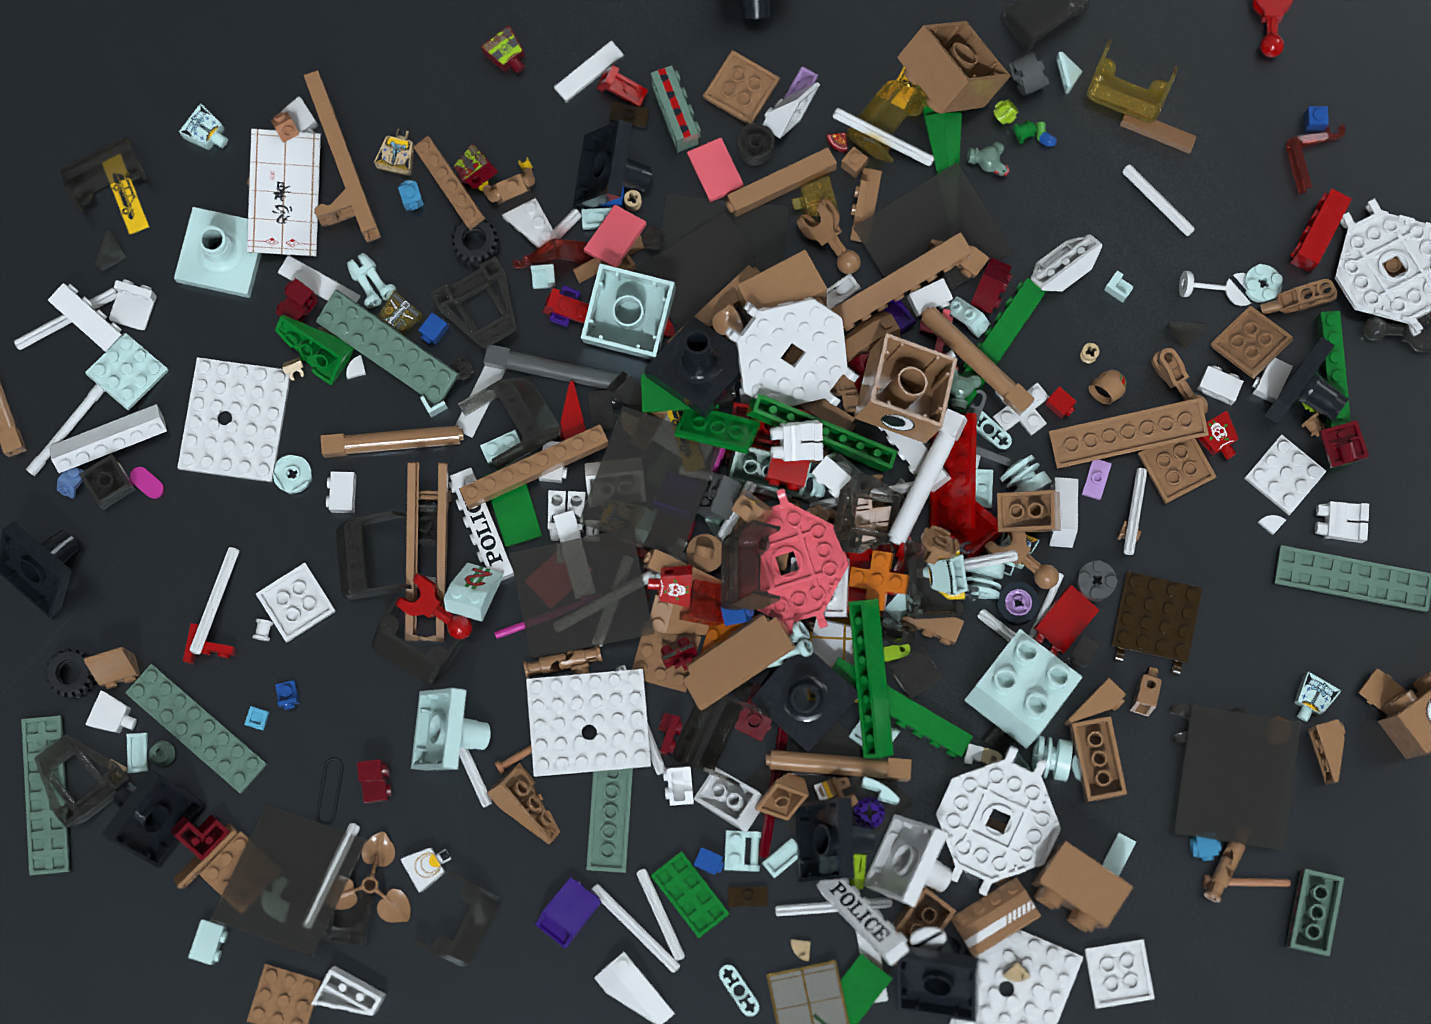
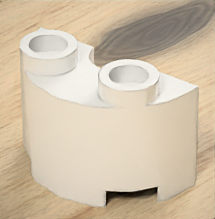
(679, 784)

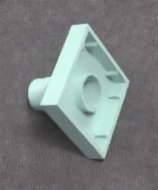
(221, 269)
(443, 730)

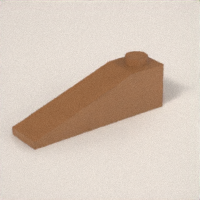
(868, 333)
(519, 799)

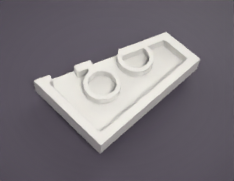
(531, 222)

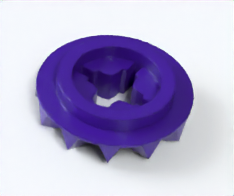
(862, 806)

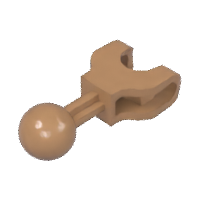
(827, 231)
(1174, 374)
(1045, 575)

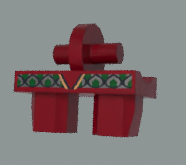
(680, 656)

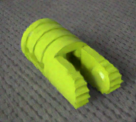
(859, 870)

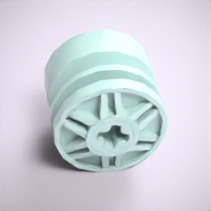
(1024, 477)
(984, 580)
(1057, 757)

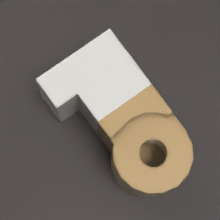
(980, 755)

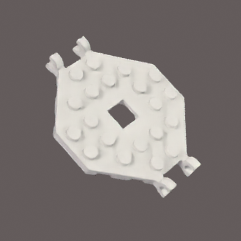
(1367, 281)
(769, 335)
(983, 849)

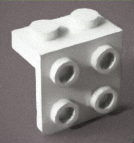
(132, 305)

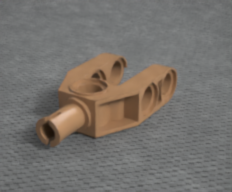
(1294, 299)

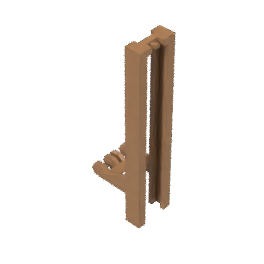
(353, 199)
(443, 497)

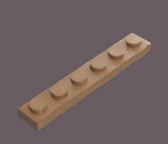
(449, 182)

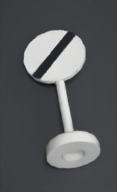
(1234, 287)
(928, 938)

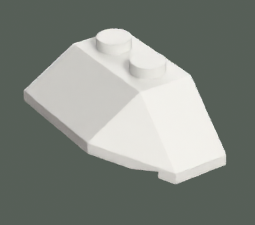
(1066, 263)

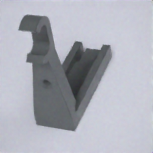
(982, 451)

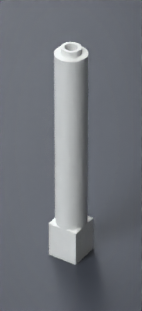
(927, 475)

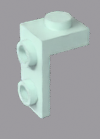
(969, 315)

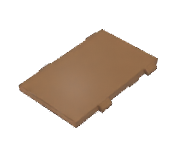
(1380, 689)

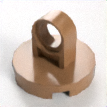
(938, 544)
(704, 552)

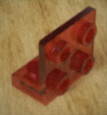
(704, 604)

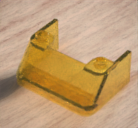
(1125, 96)
(887, 112)

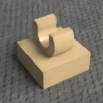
(292, 366)

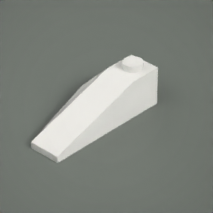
(629, 986)

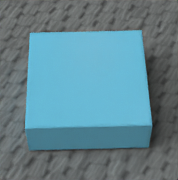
(257, 718)

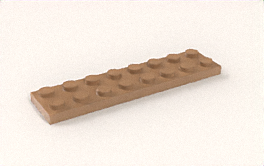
(1128, 433)

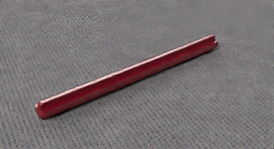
(768, 823)

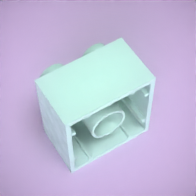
(628, 312)
(1023, 688)

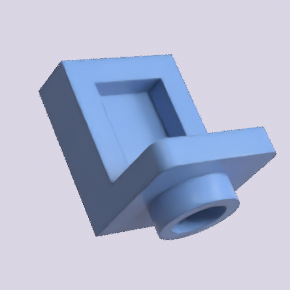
(69, 482)

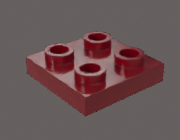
(1344, 444)
(671, 726)

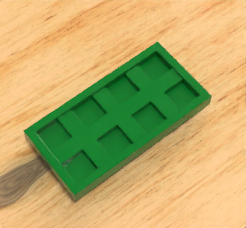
(690, 894)

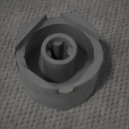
(1028, 73)
(1100, 571)

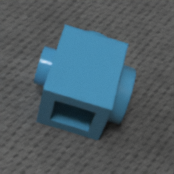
(410, 195)
(1204, 848)

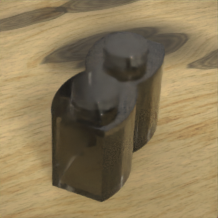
(896, 632)

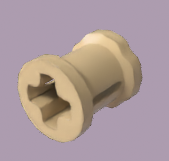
(636, 196)
(1091, 347)

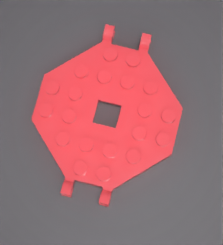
(819, 561)

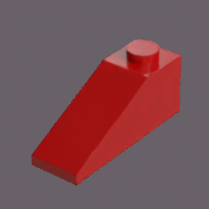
(572, 419)

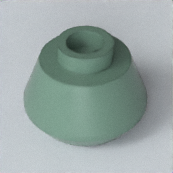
(161, 753)

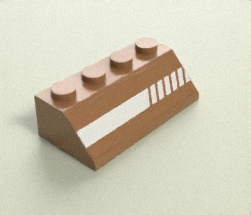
(994, 917)

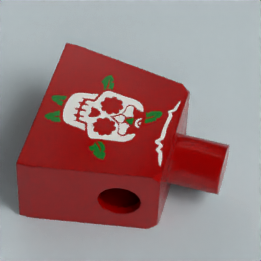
(1221, 436)
(673, 585)

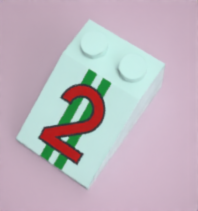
(472, 591)

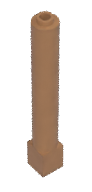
(1014, 394)
(10, 435)
(341, 445)
(887, 769)

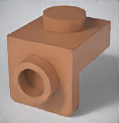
(284, 126)

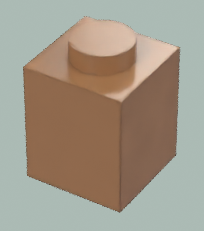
(854, 162)

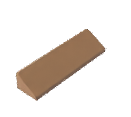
(1161, 132)
(196, 866)

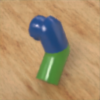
(1044, 137)

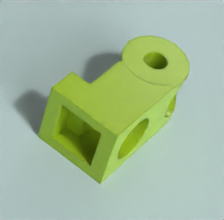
(895, 652)

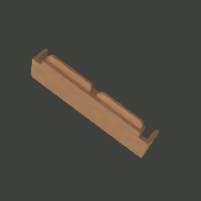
(737, 659)

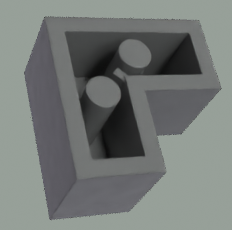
(720, 498)

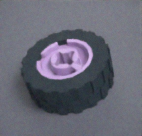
(1027, 597)

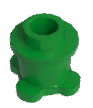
(1024, 130)

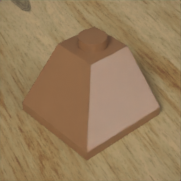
(784, 797)

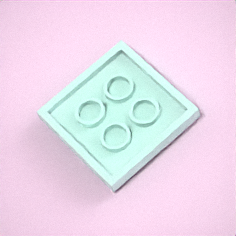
(126, 371)

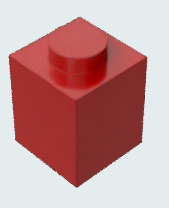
(1061, 403)

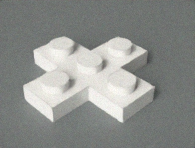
(1030, 417)

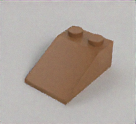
(1029, 511)
(666, 619)
(113, 667)
(1104, 698)
(1328, 746)

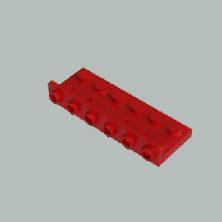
(954, 502)

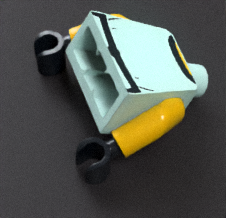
(949, 576)

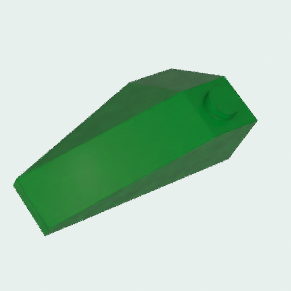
(321, 350)

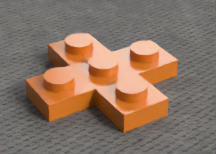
(879, 578)

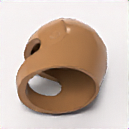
(1112, 382)

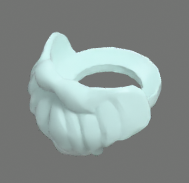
(817, 492)

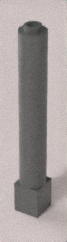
(505, 359)

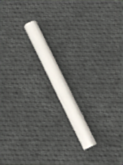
(1047, 603)

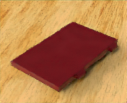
(753, 723)

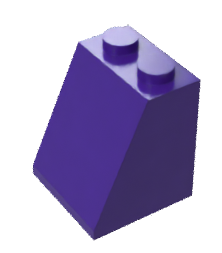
(568, 912)

